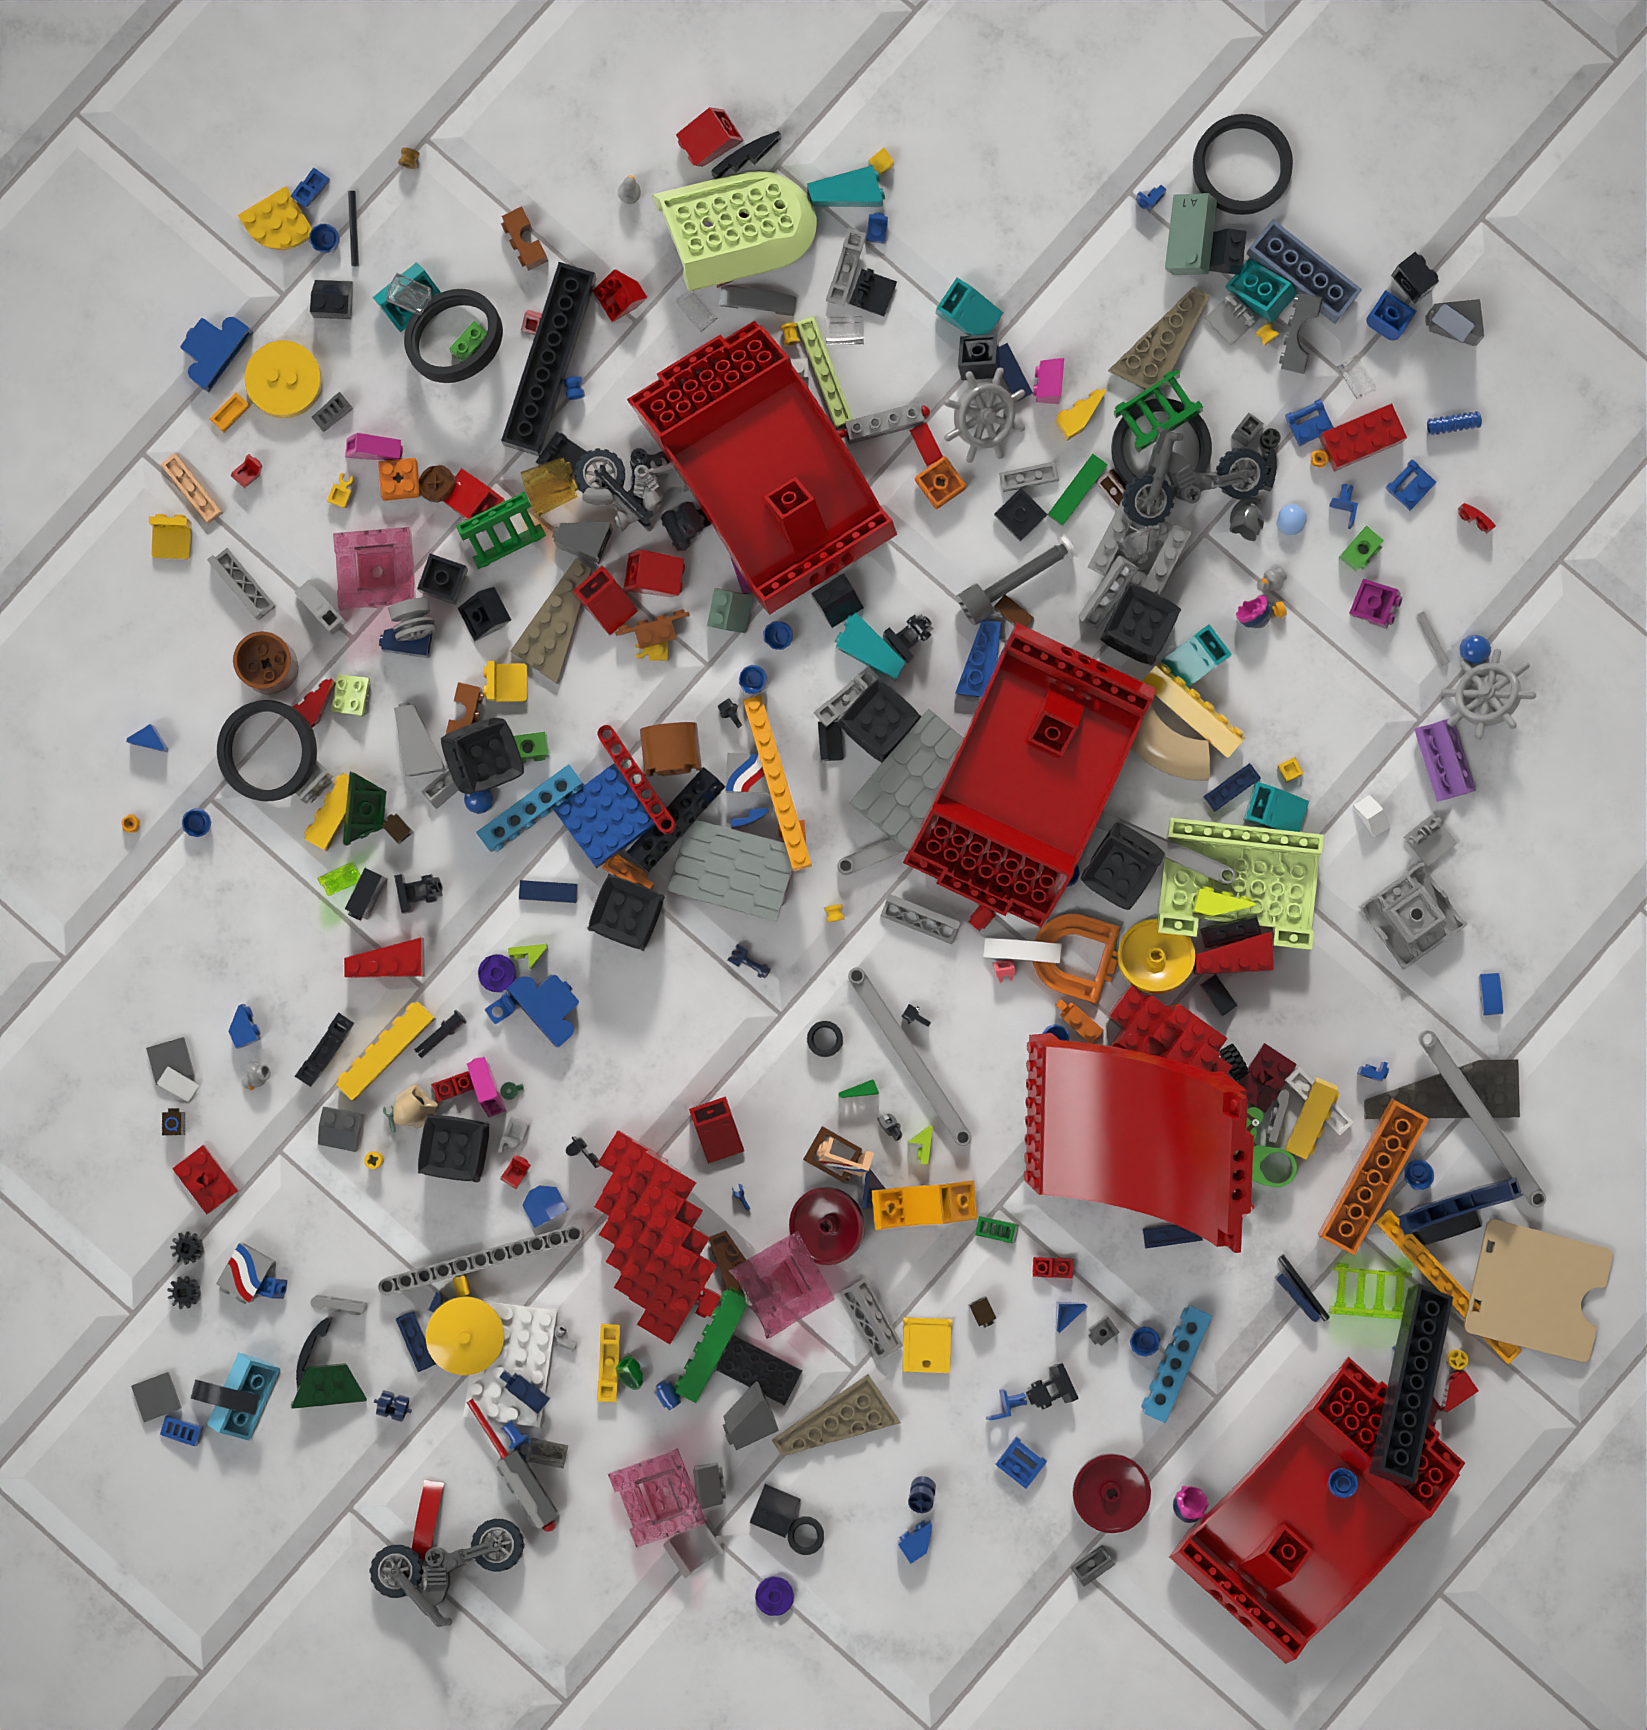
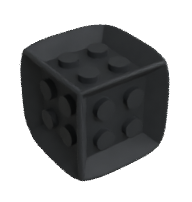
(1140, 624)
(879, 719)
(482, 755)
(1122, 866)
(626, 912)
(453, 1148)

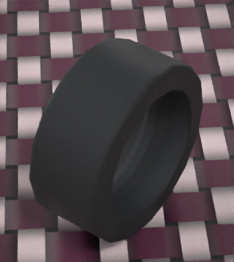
(839, 1039)
(820, 1535)

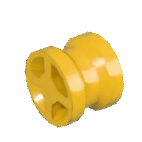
(1267, 333)
(834, 913)
(1461, 1359)

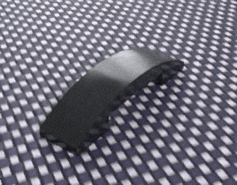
(325, 1050)
(1448, 1228)
(320, 1330)
(225, 1397)

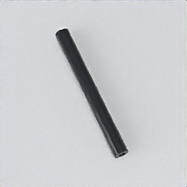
(353, 228)
(1304, 1288)

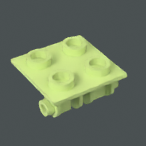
(350, 695)

